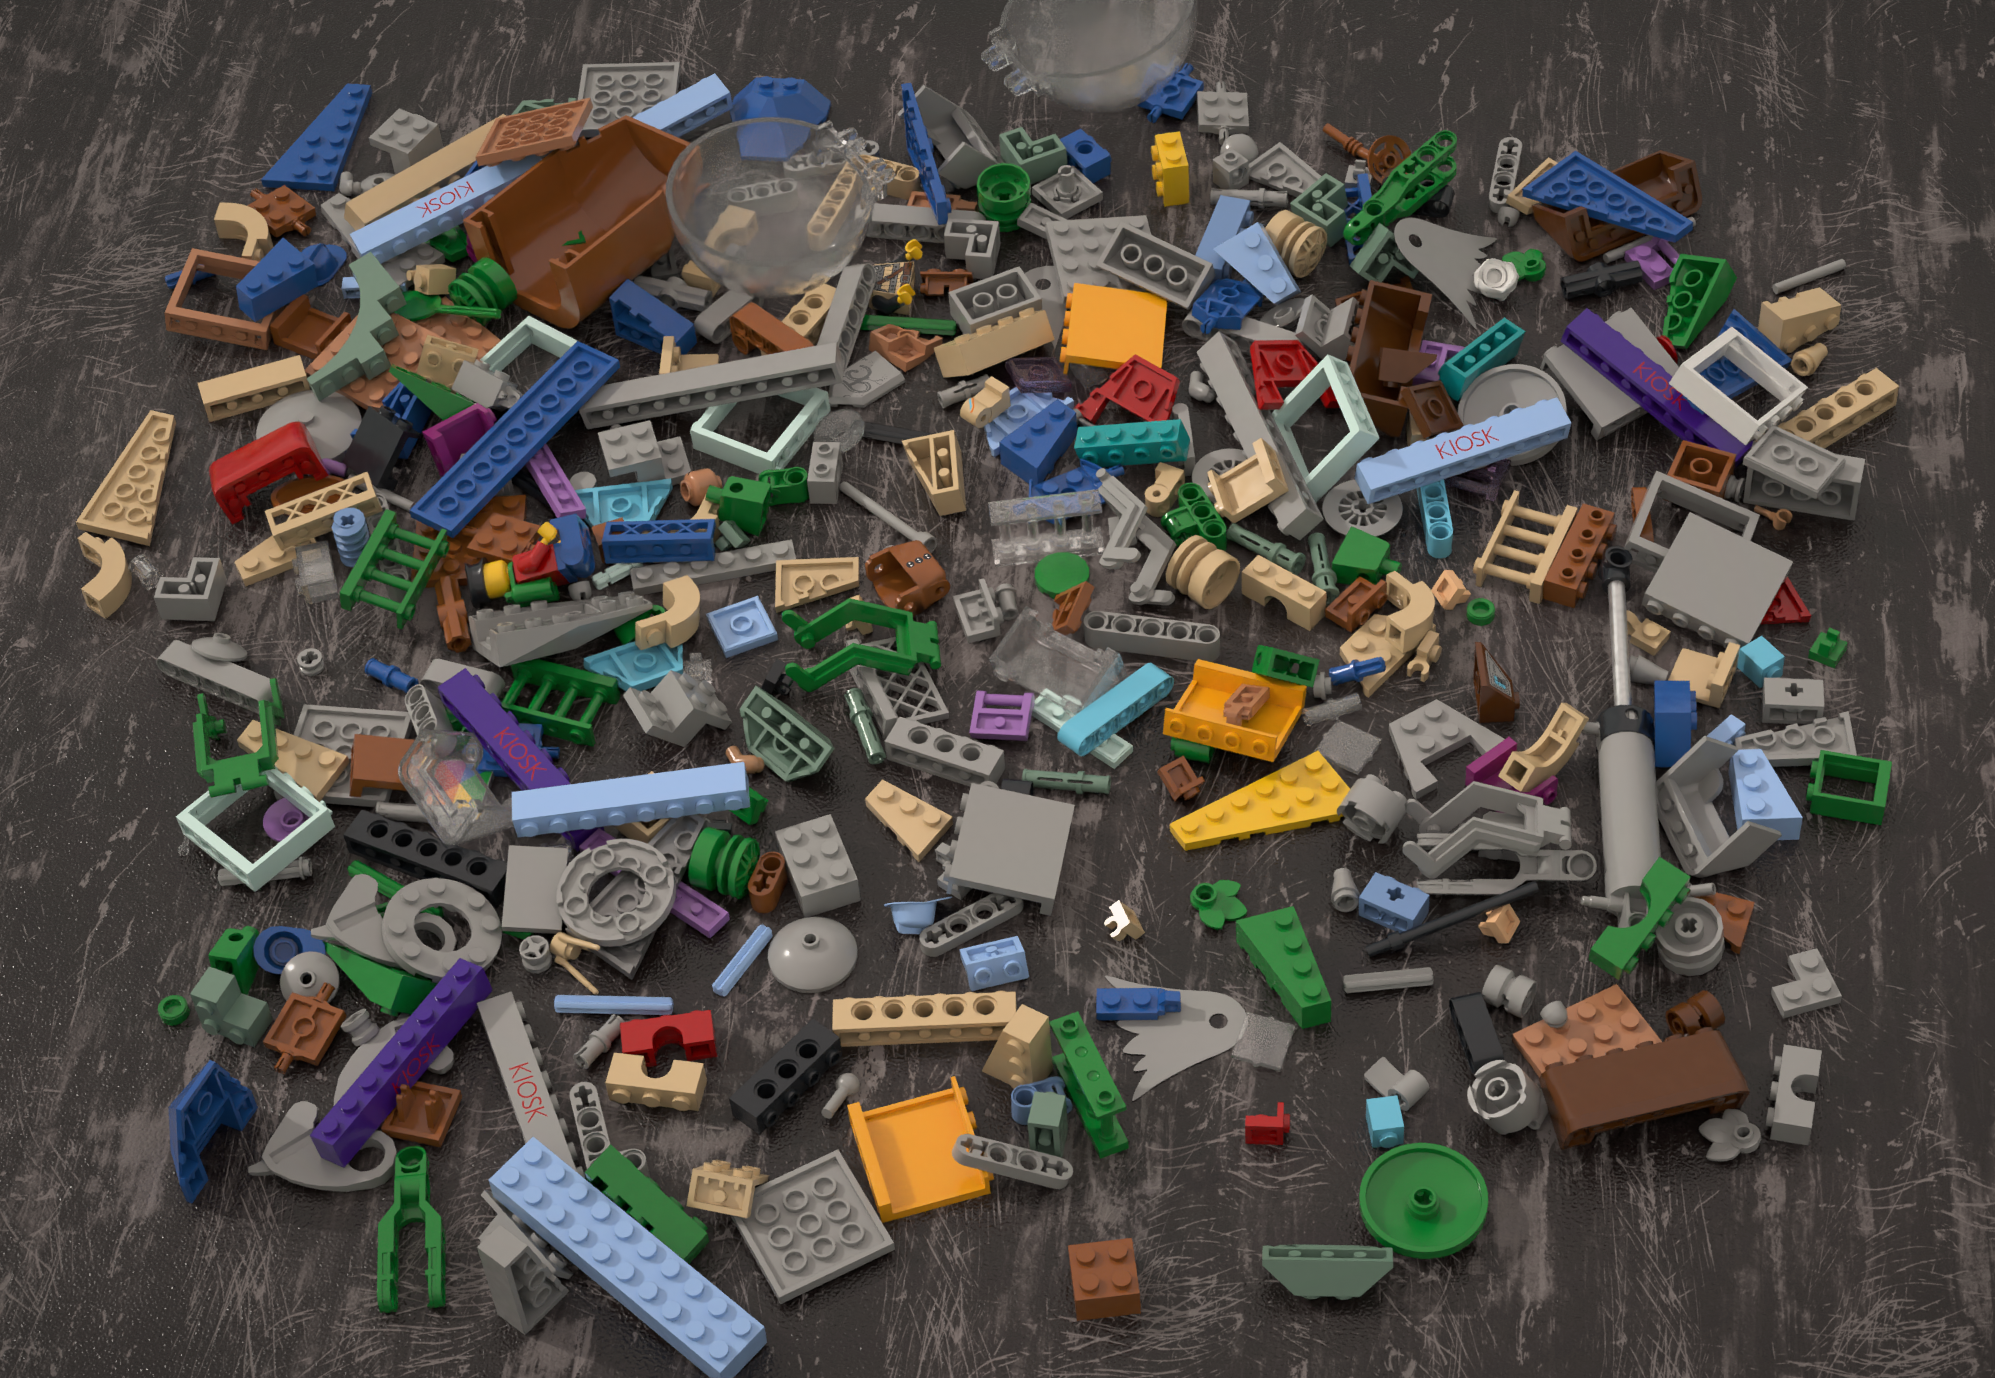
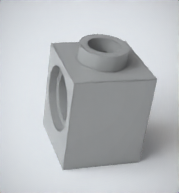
(1230, 170)

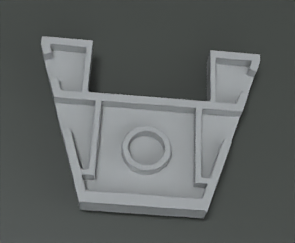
(1432, 734)

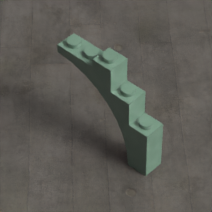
(373, 328)

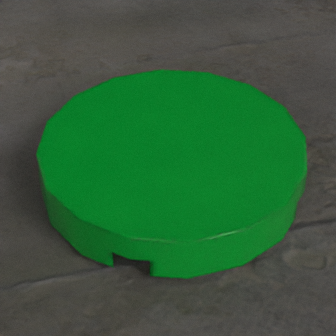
(1060, 572)

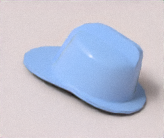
(913, 916)

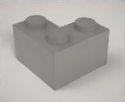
(975, 243)
(193, 596)

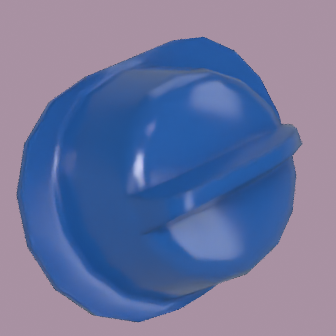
(327, 260)
(280, 944)

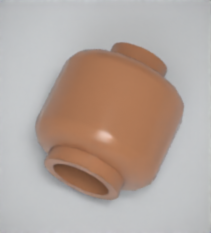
(696, 484)

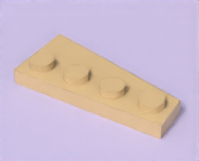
(303, 760)

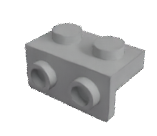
(978, 613)

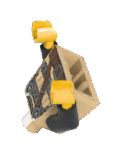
(896, 282)

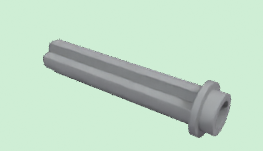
(297, 868)

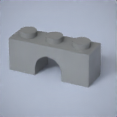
(1792, 1116)

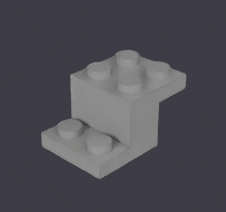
(407, 139)
(1326, 329)
(637, 451)
(677, 708)

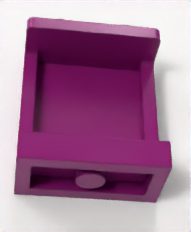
(457, 435)
(1489, 765)

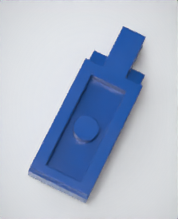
(1135, 1003)

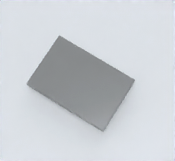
(1794, 461)
(532, 889)

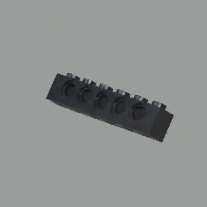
(424, 855)

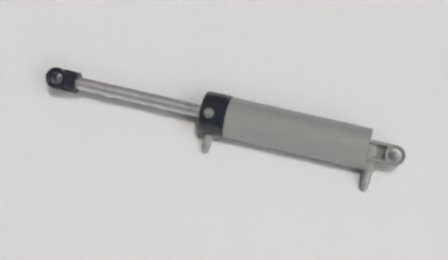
(1625, 767)

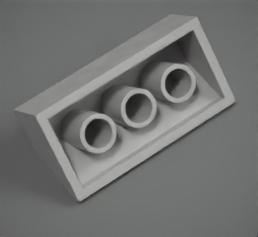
(1156, 266)

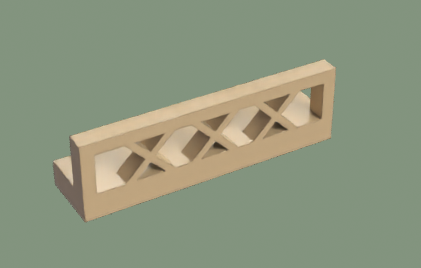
(304, 527)

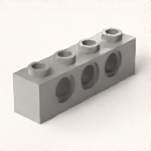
(943, 753)

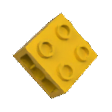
(1170, 169)

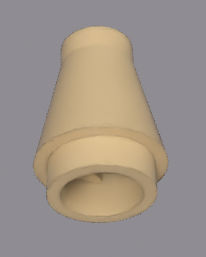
(1807, 360)

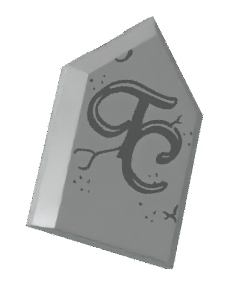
(865, 382)

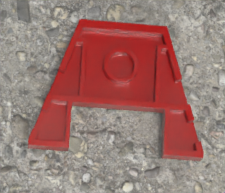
(1282, 365)
(1136, 388)

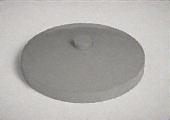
(1504, 390)
(326, 420)

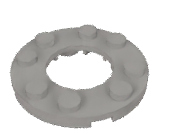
(614, 856)
(454, 896)

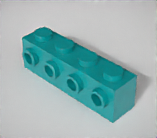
(1486, 352)
(1133, 443)

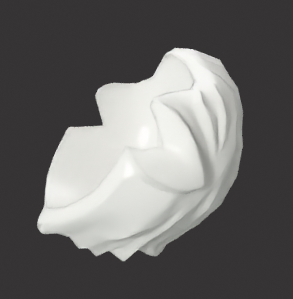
(1496, 278)

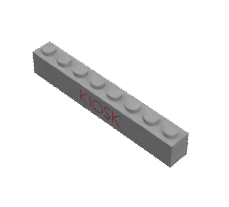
(523, 1078)

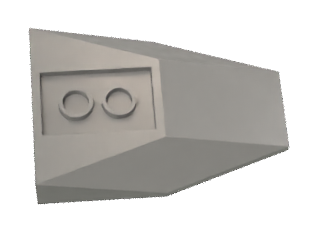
(549, 627)

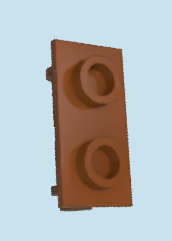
(935, 281)

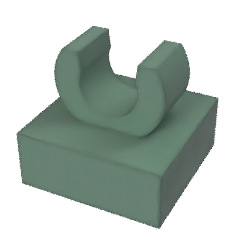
(731, 536)

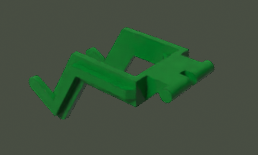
(914, 640)
(239, 769)

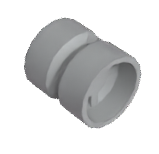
(1511, 991)

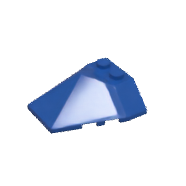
(781, 99)
(195, 1116)

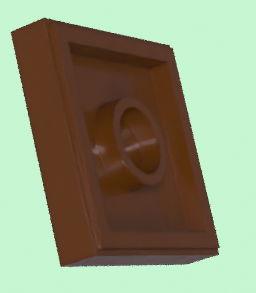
(1432, 409)

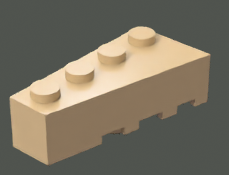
(994, 343)

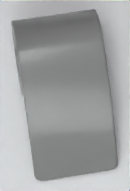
(1391, 1082)

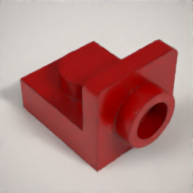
(1267, 1129)

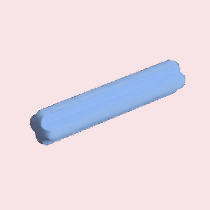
(742, 960)

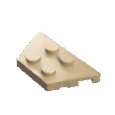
(1370, 643)

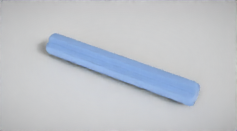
(613, 1004)

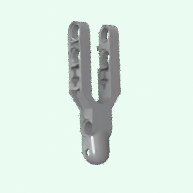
(1547, 866)

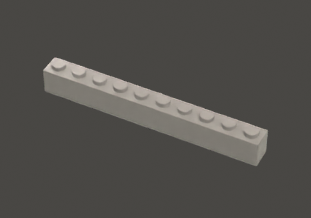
(714, 385)
(1237, 395)

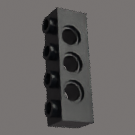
(790, 1061)

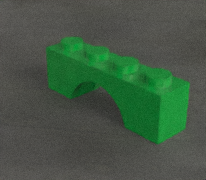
(1618, 947)

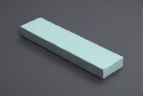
(1111, 751)

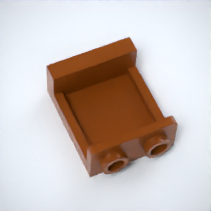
(306, 328)
(376, 762)

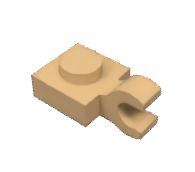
(1646, 635)
(1427, 652)

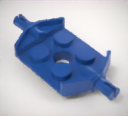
(1226, 304)
(1076, 480)

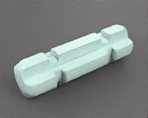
(613, 574)

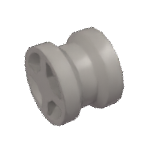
(540, 948)
(360, 1027)

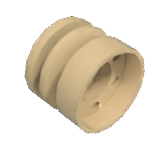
(1297, 241)
(1202, 572)

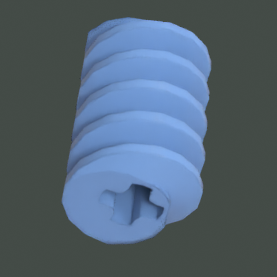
(350, 534)

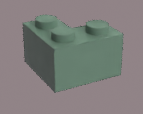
(1038, 158)
(1324, 207)
(1380, 255)
(227, 1010)

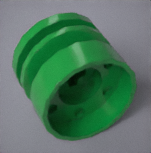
(1003, 194)
(483, 286)
(723, 862)

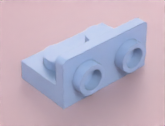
(994, 963)

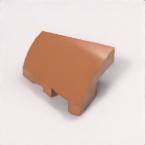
(902, 346)

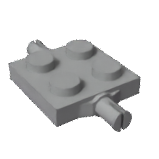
(1222, 112)

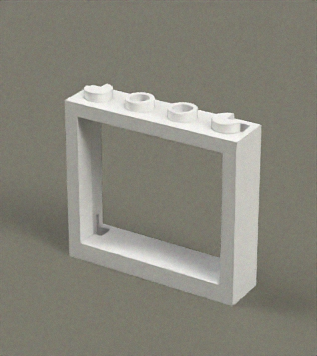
(1753, 363)

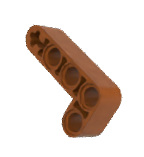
(757, 328)

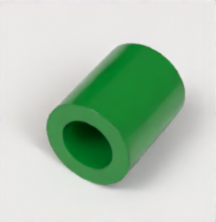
(1191, 750)

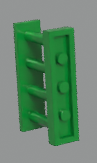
(376, 550)
(565, 679)
(1089, 1085)

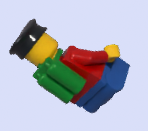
(538, 571)

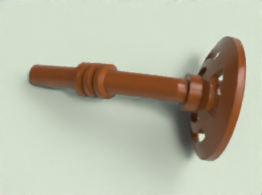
(1381, 160)

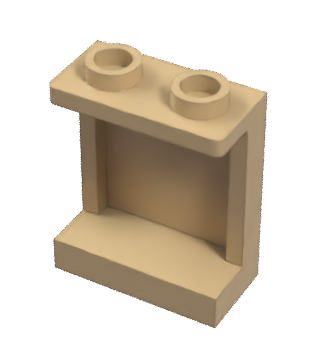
(1248, 484)

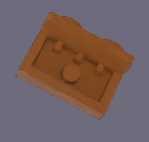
(1357, 603)

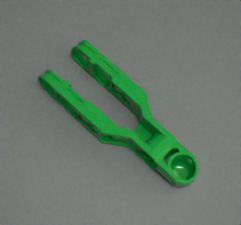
(1390, 200)
(410, 1206)

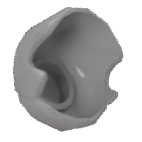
(1242, 144)

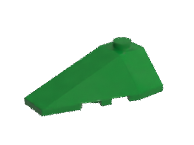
(1696, 294)
(433, 395)
(382, 983)

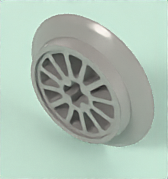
(1220, 462)
(1343, 512)

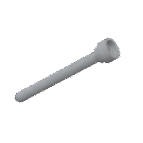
(926, 538)

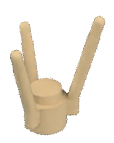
(567, 948)

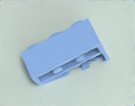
(1260, 263)
(1761, 795)

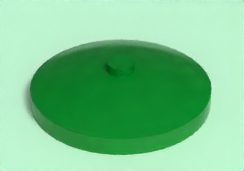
(1423, 1200)

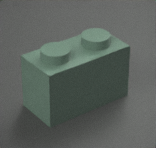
(1048, 1123)

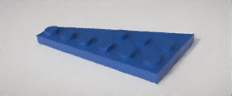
(920, 152)

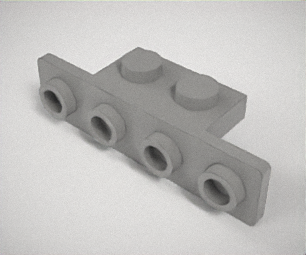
(522, 1231)

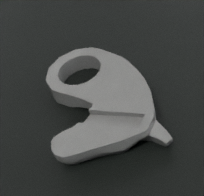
(359, 926)
(369, 1050)
(296, 1159)

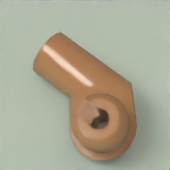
(752, 763)

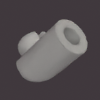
(347, 186)
(1198, 389)

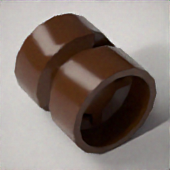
(1699, 1012)

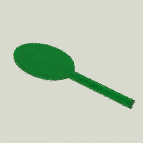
(422, 306)

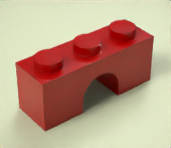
(690, 1030)

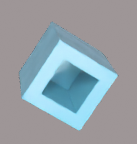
(1760, 660)
(1385, 1121)

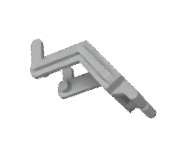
(1131, 523)
(1542, 826)

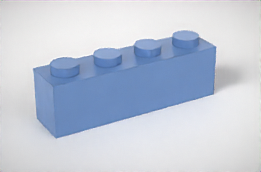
(1228, 219)

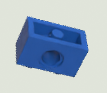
(1087, 155)

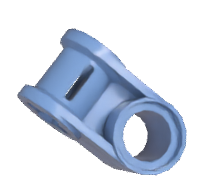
(1024, 1095)

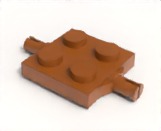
(283, 210)
(501, 538)
(304, 1028)

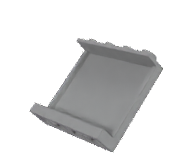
(1596, 395)
(1716, 582)
(1009, 844)

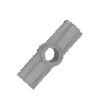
(676, 293)

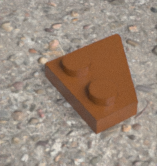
(1072, 605)
(1735, 917)

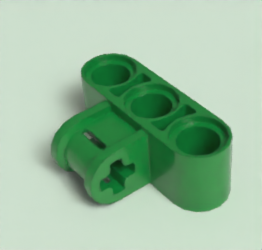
(1195, 517)

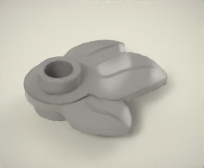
(1728, 1134)

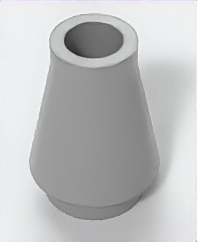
(1645, 671)
(1344, 891)

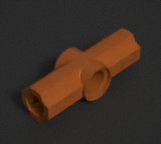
(452, 614)

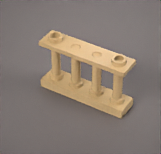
(1543, 562)

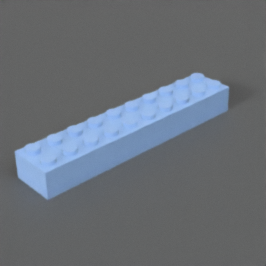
(628, 1261)

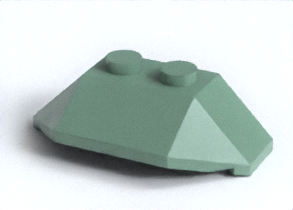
(783, 737)
(1327, 1269)

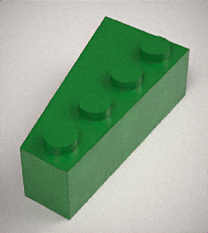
(1286, 960)
(647, 1204)

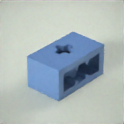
(1393, 903)

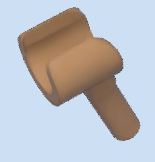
(1779, 519)

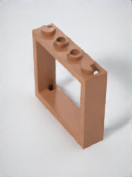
(212, 325)

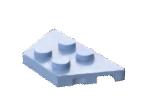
(1022, 409)

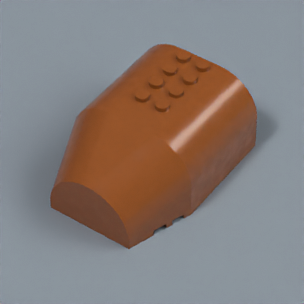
(606, 189)

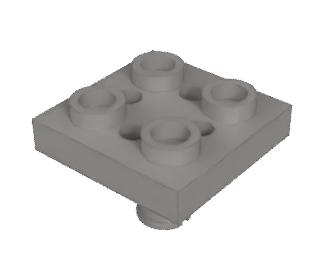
(1067, 186)

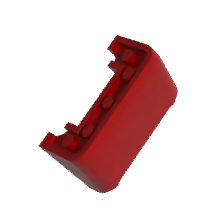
(262, 463)

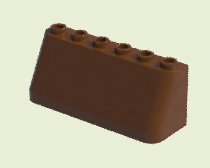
(1661, 175)
(1393, 320)
(1641, 1085)

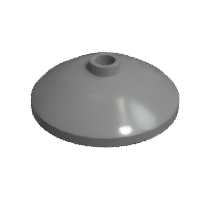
(813, 965)

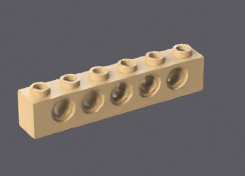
(1845, 409)
(913, 1026)

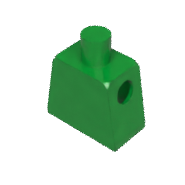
(743, 502)
(1364, 557)
(1279, 664)
(235, 955)

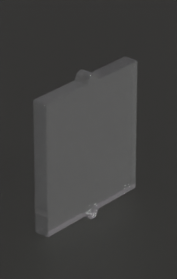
(1348, 747)
(1263, 1041)

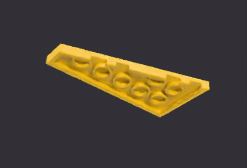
(1274, 804)

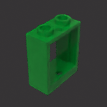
(1851, 768)

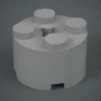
(1372, 809)
(1504, 1097)

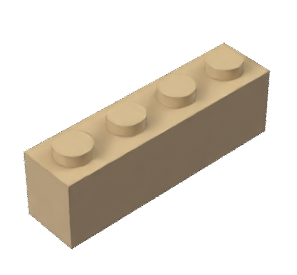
(252, 388)

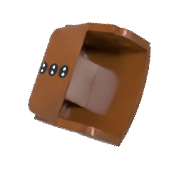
(907, 577)

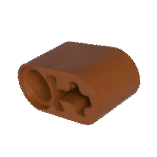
(767, 882)

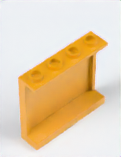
(1112, 326)
(1201, 720)
(910, 1153)

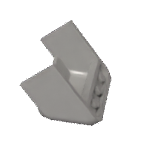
(957, 137)
(1692, 821)

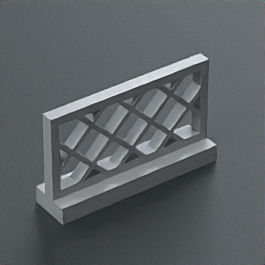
(882, 705)

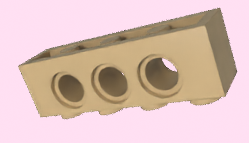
(810, 313)

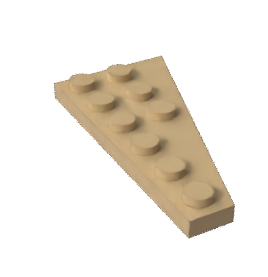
(131, 491)

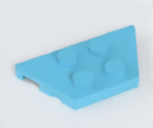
(631, 501)
(637, 667)

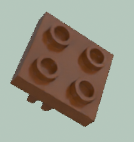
(422, 1113)

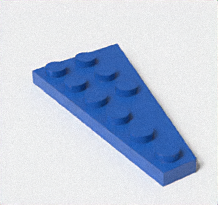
(323, 148)
(1607, 197)
(1727, 375)

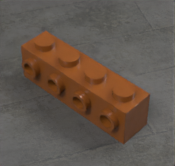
(1579, 556)

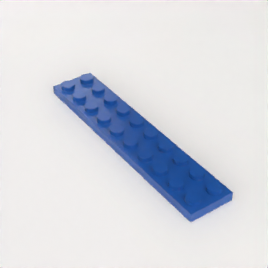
(514, 439)

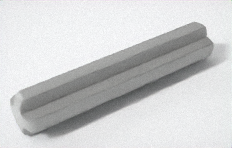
(1388, 980)

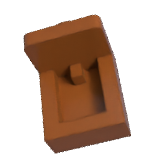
(1180, 779)

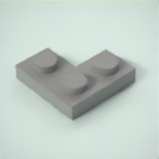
(1812, 988)

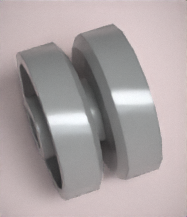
(1692, 938)

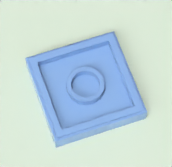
(742, 626)

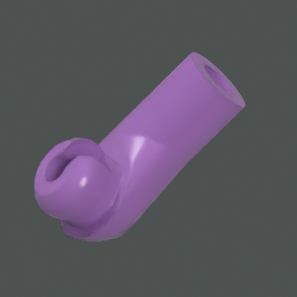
(335, 467)

